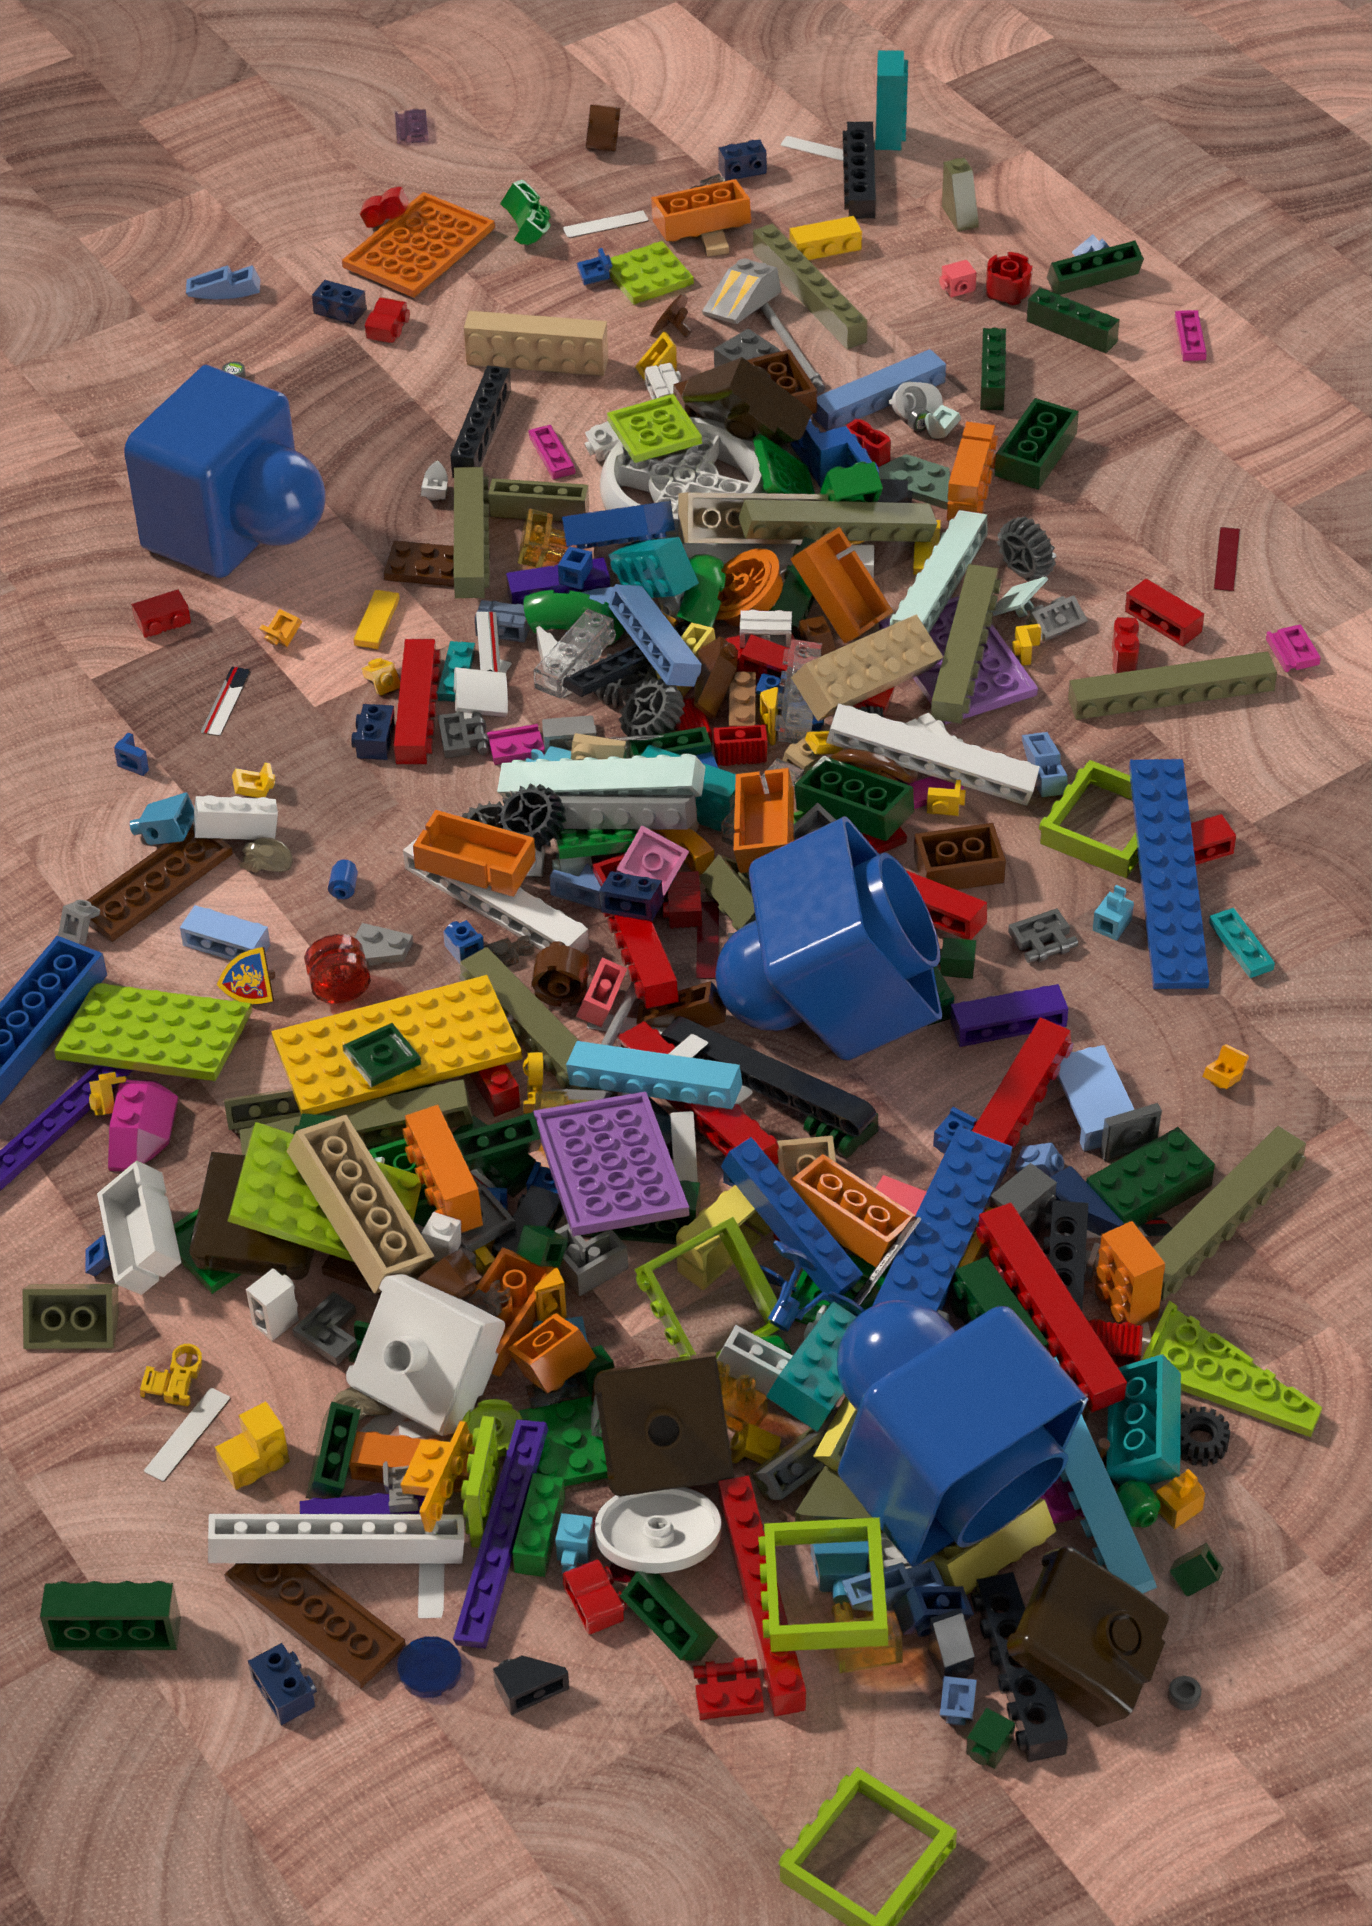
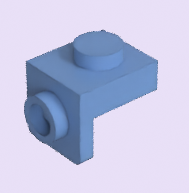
(1090, 245)
(1042, 1156)
(957, 1700)

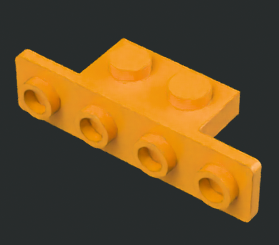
(435, 1471)

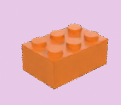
(1129, 1275)

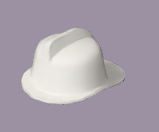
(915, 395)

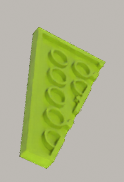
(1227, 1375)

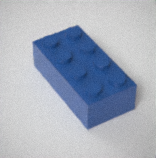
(619, 525)

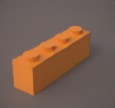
(374, 1449)

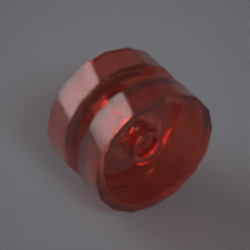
(337, 969)

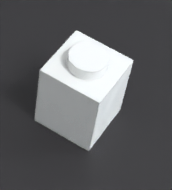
(442, 1235)

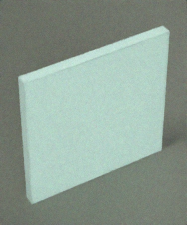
(1019, 598)

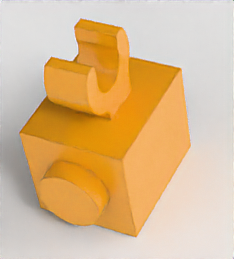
(1181, 1499)

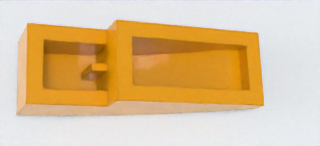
(700, 852)

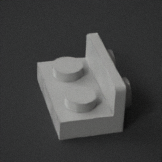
(1058, 618)

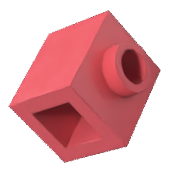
(958, 278)

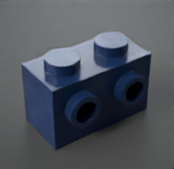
(742, 160)
(339, 302)
(374, 731)
(631, 896)
(925, 1602)
(282, 1683)

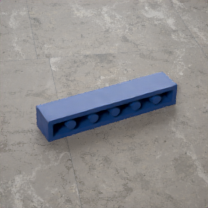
(790, 1217)

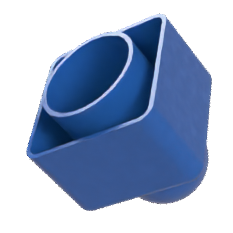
(220, 474)
(833, 945)
(951, 1423)

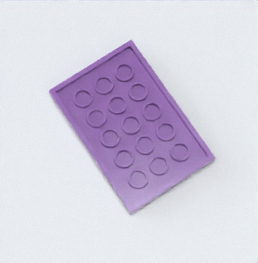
(1000, 676)
(610, 1164)

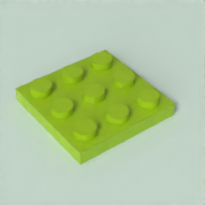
(649, 272)
(654, 428)
(483, 1479)

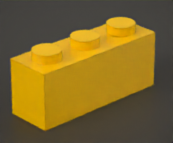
(827, 238)

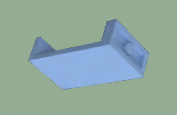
(1093, 1092)

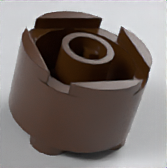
(602, 127)
(560, 974)

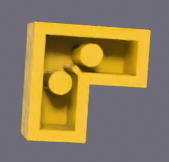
(255, 1450)

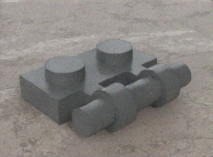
(455, 737)
(1040, 929)

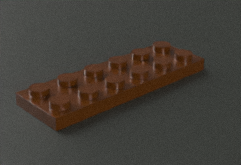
(155, 882)
(319, 1616)

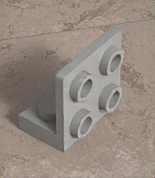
(561, 731)

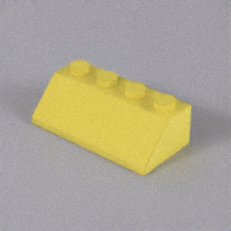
(965, 1564)

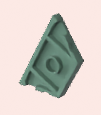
(925, 478)

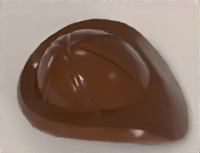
(876, 764)

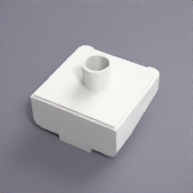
(426, 1353)

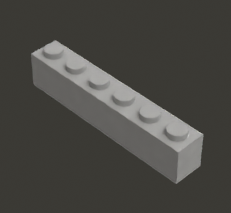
(629, 811)

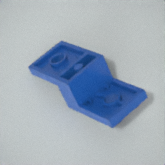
(828, 450)

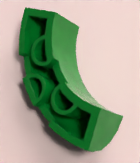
(530, 216)
(701, 601)
(562, 610)

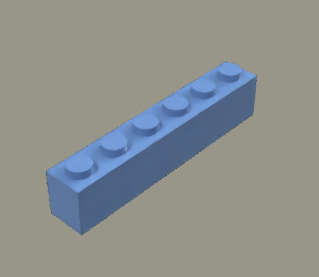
(876, 389)
(655, 635)

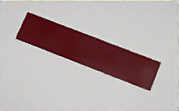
(1226, 559)
(708, 941)

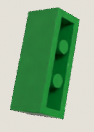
(539, 1525)

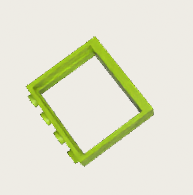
(1080, 846)
(742, 1259)
(824, 1634)
(912, 1885)

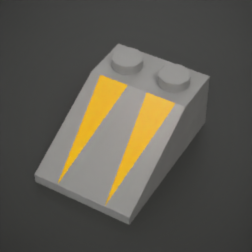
(743, 291)

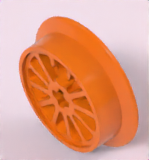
(750, 584)

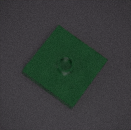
(381, 1054)

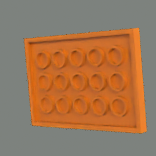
(418, 244)

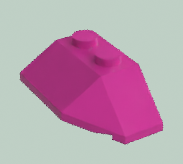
(140, 1123)

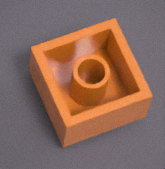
(552, 1353)

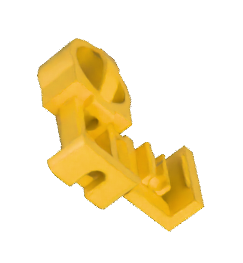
(535, 1079)
(177, 1381)

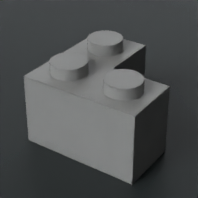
(591, 1261)

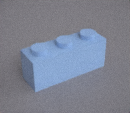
(222, 933)

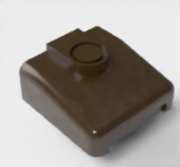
(747, 402)
(232, 1247)
(663, 1425)
(1089, 1636)

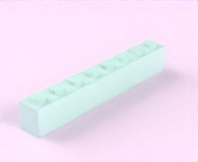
(943, 569)
(607, 776)

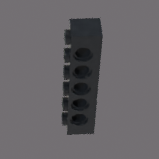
(859, 170)
(482, 418)
(1070, 1219)
(1037, 1740)

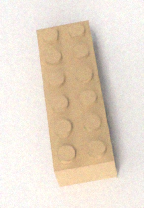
(536, 343)
(716, 516)
(867, 667)
(359, 1201)

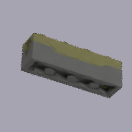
(791, 1464)

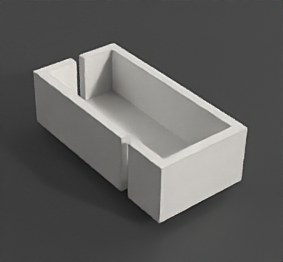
(138, 1228)

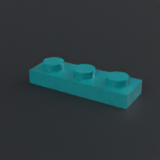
(459, 656)
(1241, 943)

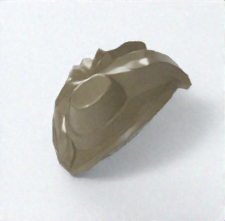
(266, 855)
(368, 1405)

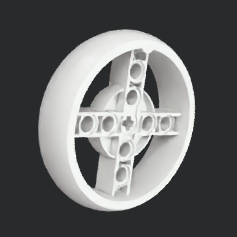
(683, 471)

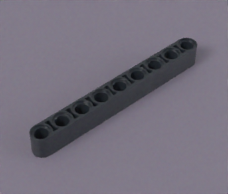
(779, 1080)

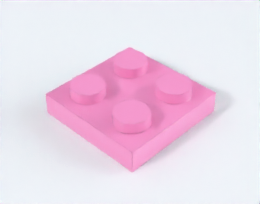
(653, 858)

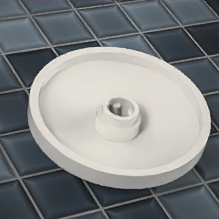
(658, 1530)

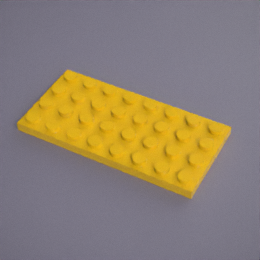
(449, 1027)

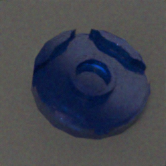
(429, 1666)

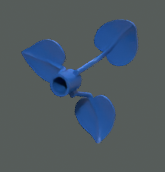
(787, 1308)

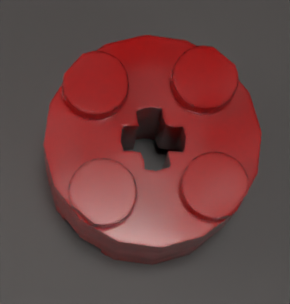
(1009, 278)

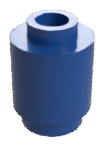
(343, 879)

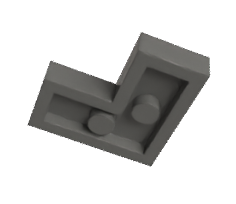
(322, 1329)

